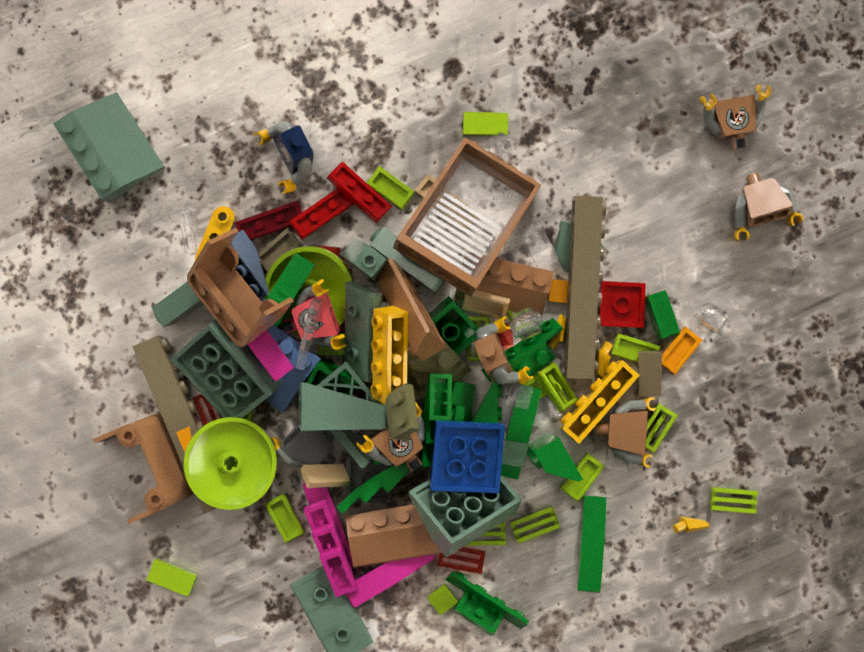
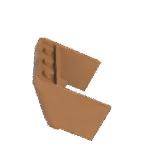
(227, 293)
(161, 457)

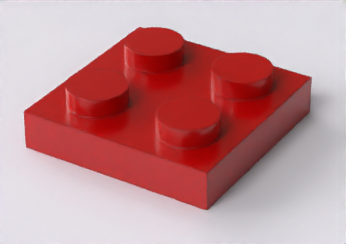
(622, 304)

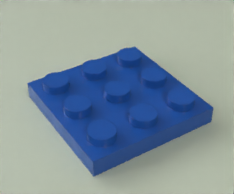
(467, 456)

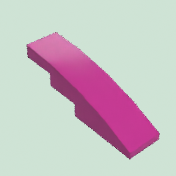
(271, 355)
(323, 493)
(330, 548)
(383, 577)

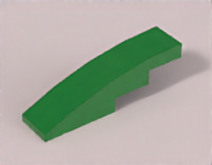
(436, 407)
(520, 429)
(386, 478)
(591, 544)

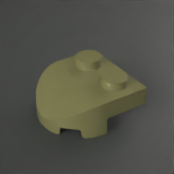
(401, 413)

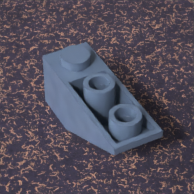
(249, 264)

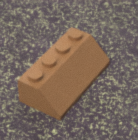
(521, 283)
(400, 292)
(388, 536)

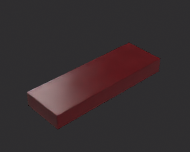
(269, 221)

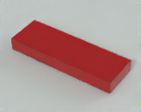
(359, 192)
(320, 214)

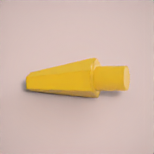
(560, 337)
(603, 358)
(690, 525)

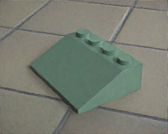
(109, 146)
(224, 372)
(461, 517)

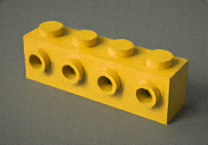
(389, 351)
(599, 401)

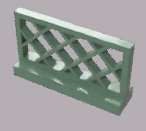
(346, 437)

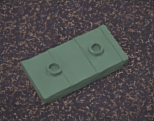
(359, 329)
(332, 617)

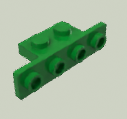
(534, 351)
(462, 401)
(481, 607)

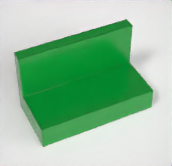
(661, 315)

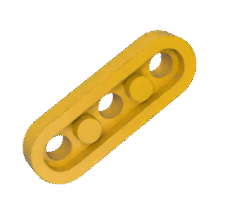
(216, 226)

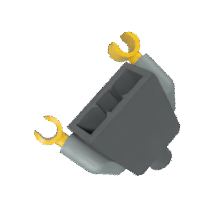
(305, 447)

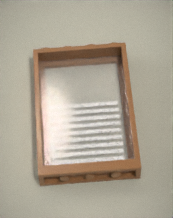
(467, 216)

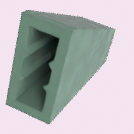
(383, 243)
(365, 259)
(176, 305)
(337, 411)

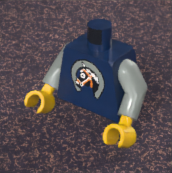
(293, 149)

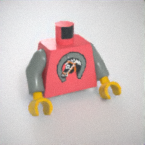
(327, 323)

